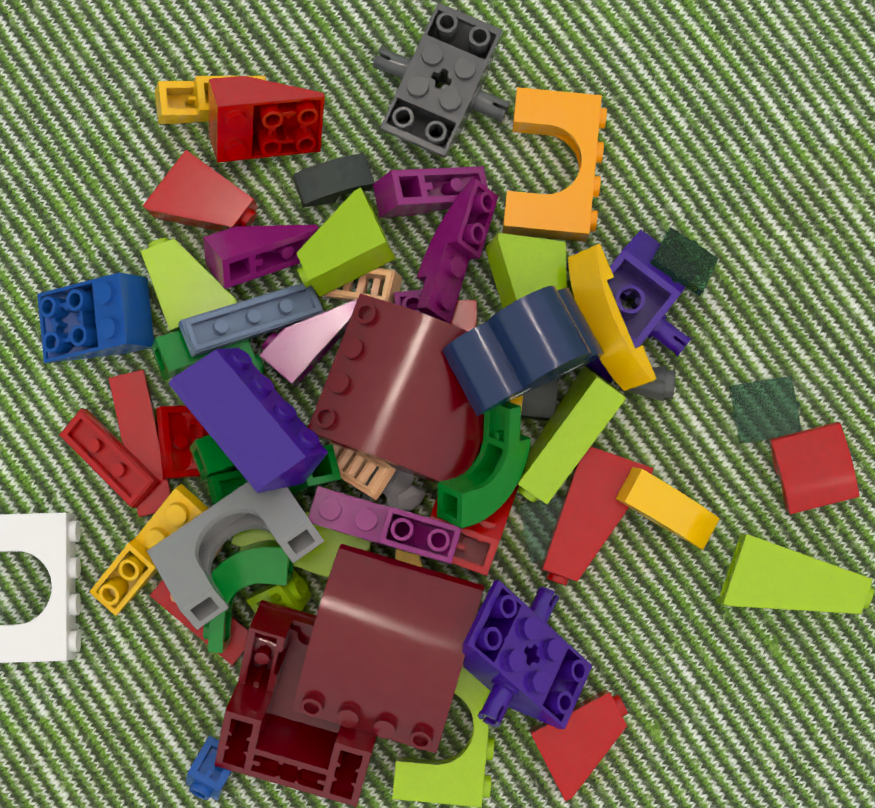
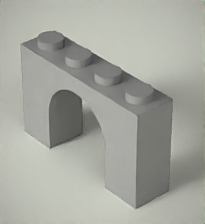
(188, 553)

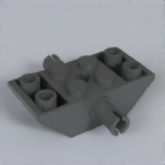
(452, 52)

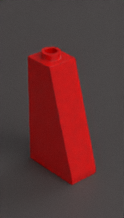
(587, 514)

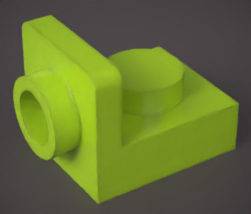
(293, 595)

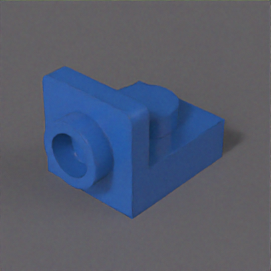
(203, 777)

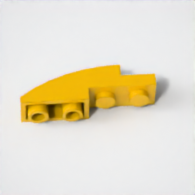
(133, 565)

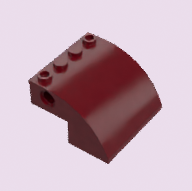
(398, 395)
(387, 648)
(271, 740)

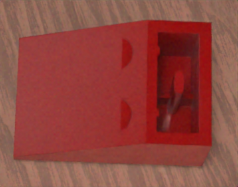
(262, 119)
(480, 541)

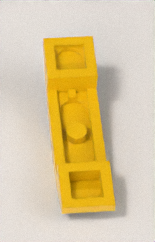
(592, 293)

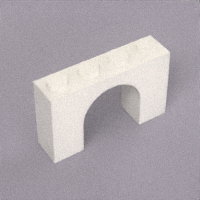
(53, 632)

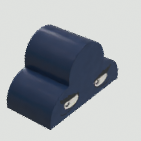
(522, 348)

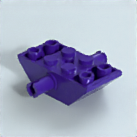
(652, 297)
(523, 659)

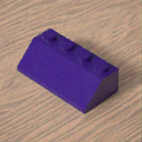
(249, 420)

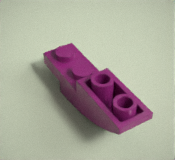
(455, 242)
(384, 525)

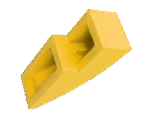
(185, 100)
(667, 507)

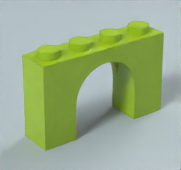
(458, 778)

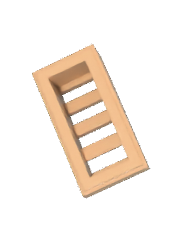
(392, 284)
(357, 461)

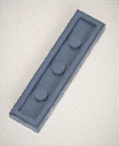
(249, 318)

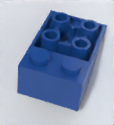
(96, 318)

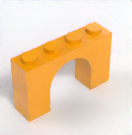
(577, 122)

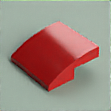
(176, 433)
(814, 468)

